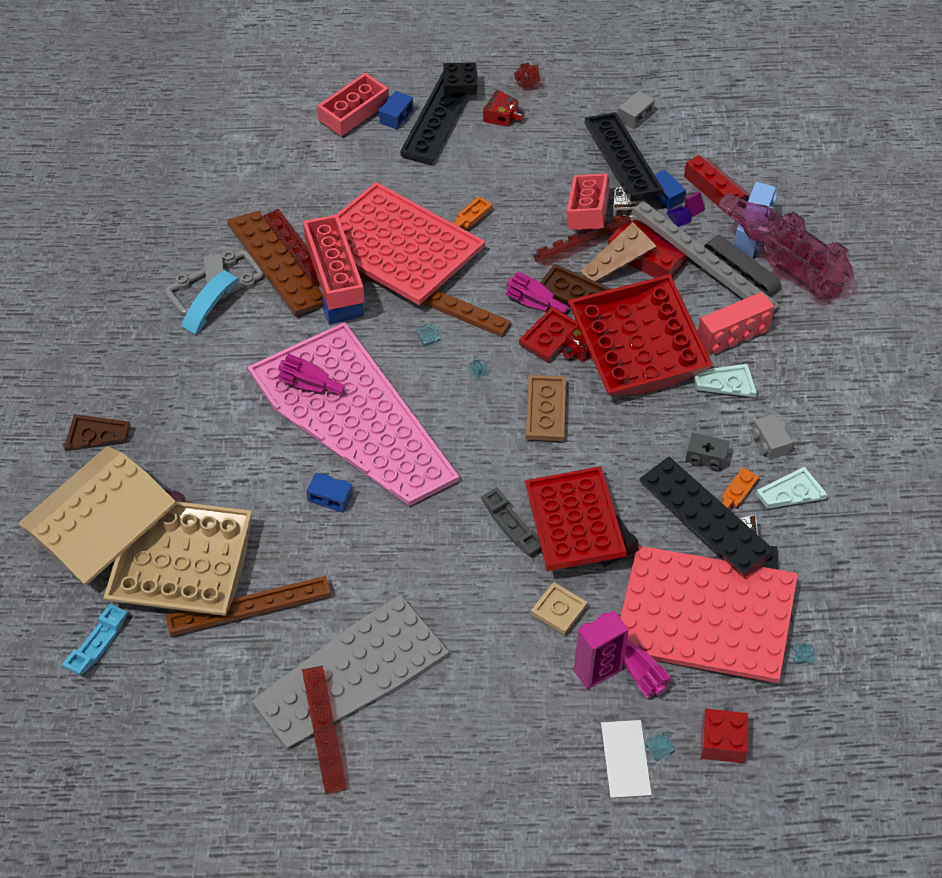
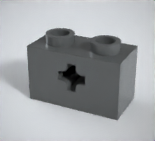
(707, 451)

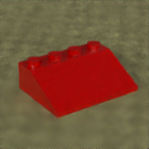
(661, 261)

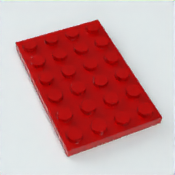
(575, 518)

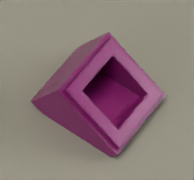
(694, 203)

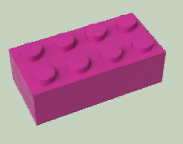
(600, 649)

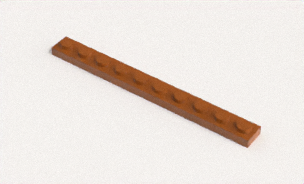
(461, 310)

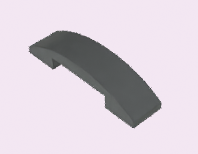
(510, 522)

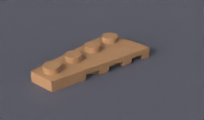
(624, 249)

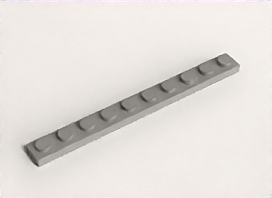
(697, 252)

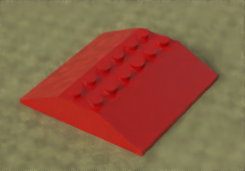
(640, 336)

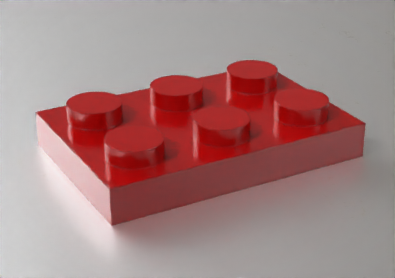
(548, 334)

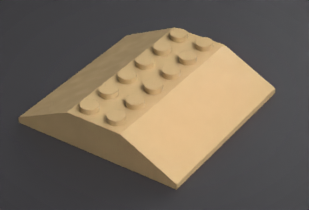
(97, 514)
(185, 560)

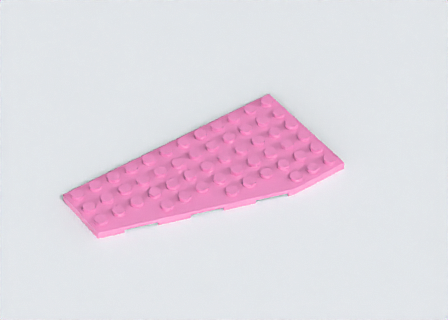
(365, 423)

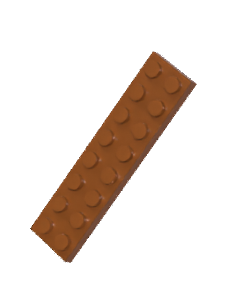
(276, 263)

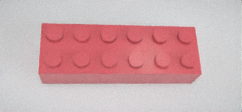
(333, 262)

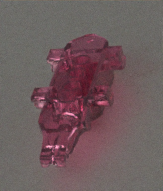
(792, 247)

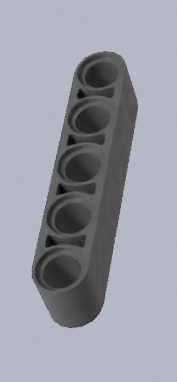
(743, 264)

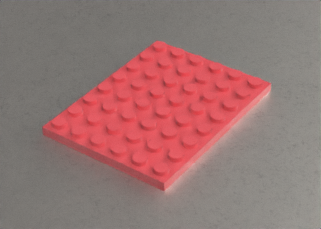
(404, 243)
(708, 614)

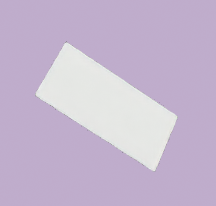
(625, 758)

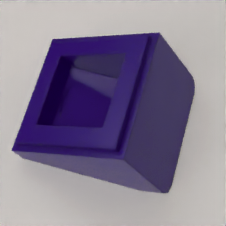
(679, 216)

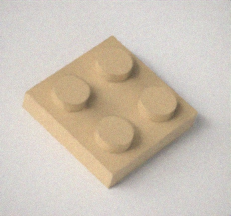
(559, 608)

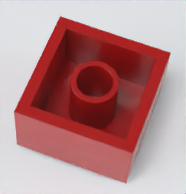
(724, 735)

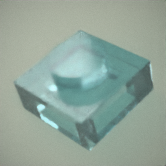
(428, 334)
(659, 746)

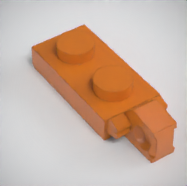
(472, 213)
(739, 488)

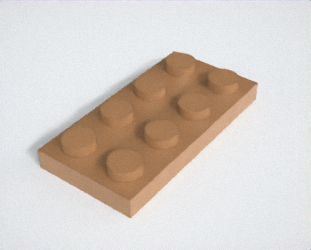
(546, 408)

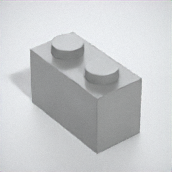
(636, 109)
(771, 437)

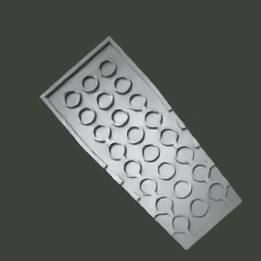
(358, 666)

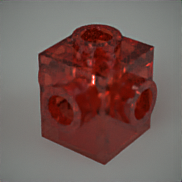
(532, 74)

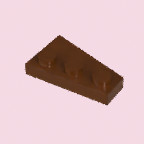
(95, 431)

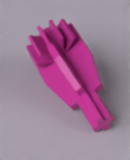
(532, 293)
(306, 375)
(644, 669)

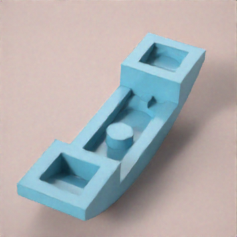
(206, 300)
(97, 642)

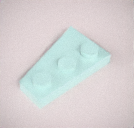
(727, 380)
(791, 489)

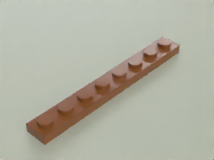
(252, 605)

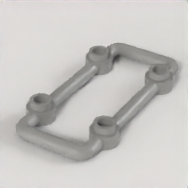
(229, 259)

